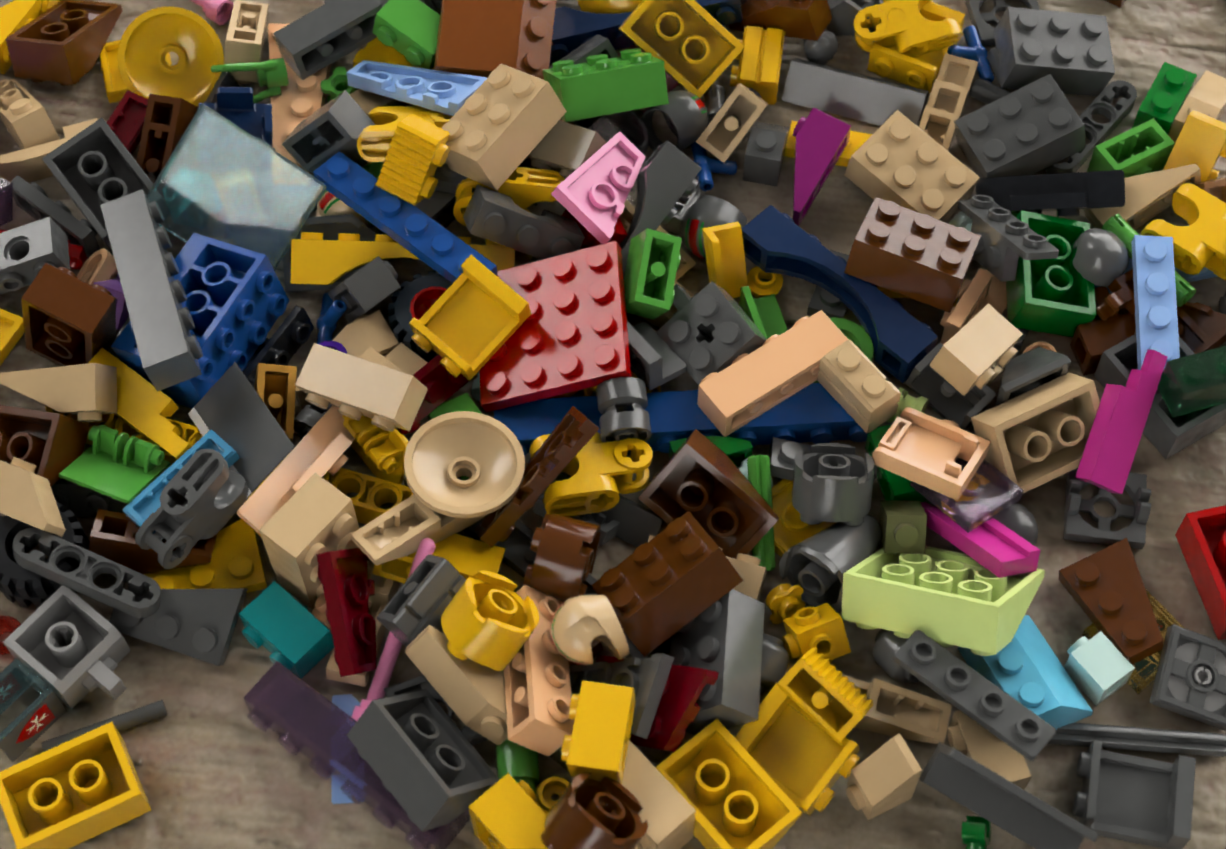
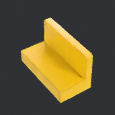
(726, 257)

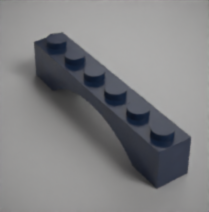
(576, 27)
(784, 248)

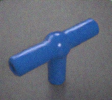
(974, 52)
(710, 166)
(330, 314)

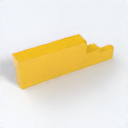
(144, 407)

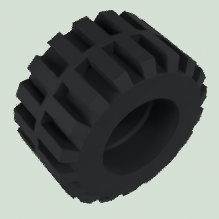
(23, 584)

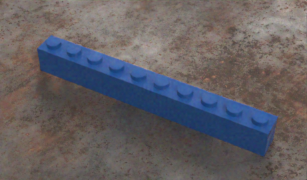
(674, 415)

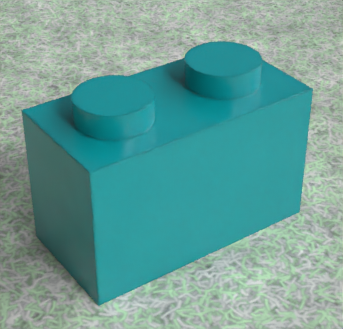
(286, 630)

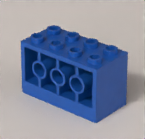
(232, 305)

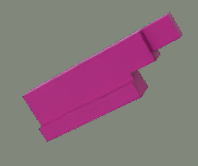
(1120, 426)
(988, 544)

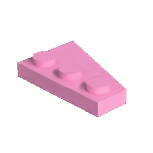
(601, 185)

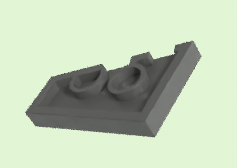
(644, 675)

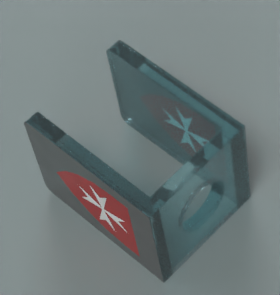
(35, 718)

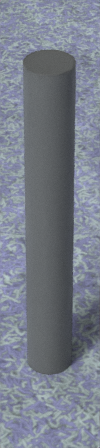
(121, 722)

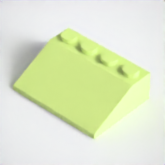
(939, 595)

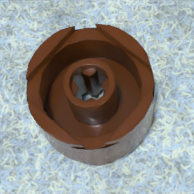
(563, 556)
(594, 817)

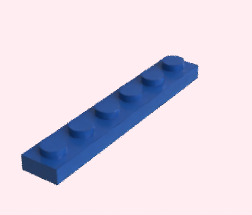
(397, 217)

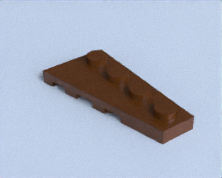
(539, 472)

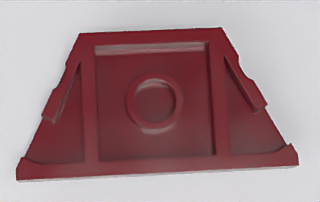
(676, 705)

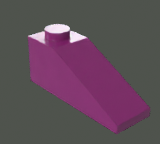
(817, 150)

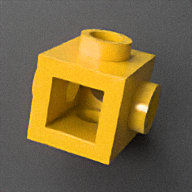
(816, 628)

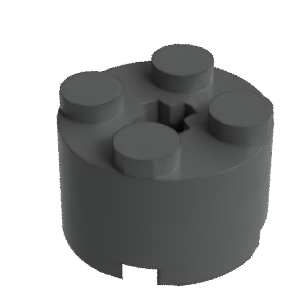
(832, 484)

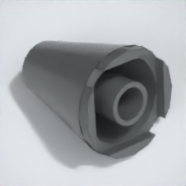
(823, 558)

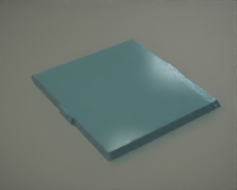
(233, 188)

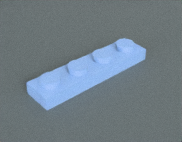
(1155, 297)

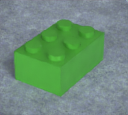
(608, 84)

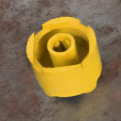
(488, 620)

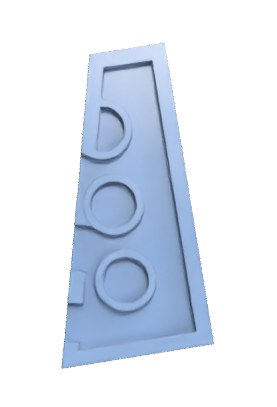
(421, 87)

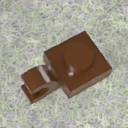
(1121, 296)

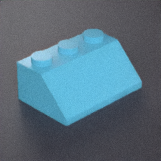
(1033, 676)

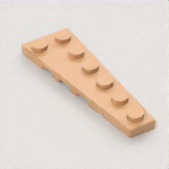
(296, 100)

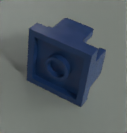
(238, 107)

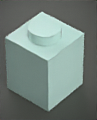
(1097, 667)

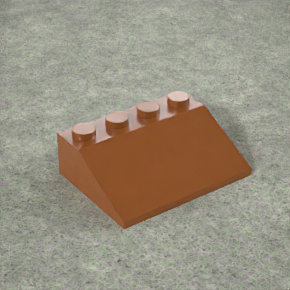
(488, 33)

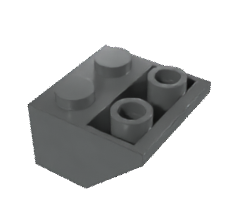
(327, 131)

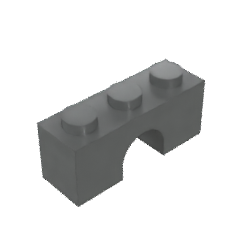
(503, 222)

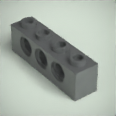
(28, 249)

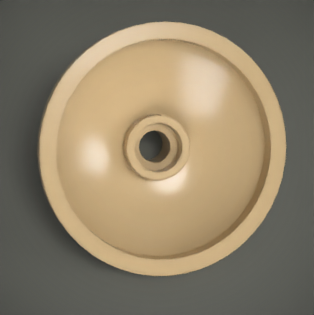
(464, 446)

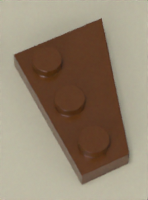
(1115, 600)

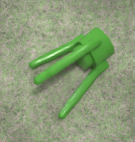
(269, 74)

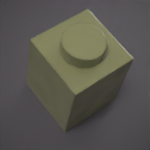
(902, 526)

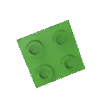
(116, 464)

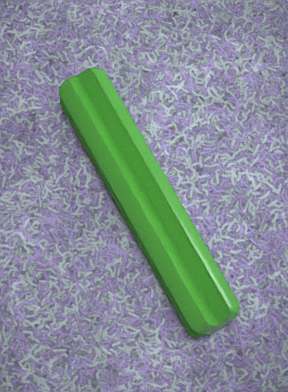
(760, 478)

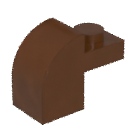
(1098, 336)

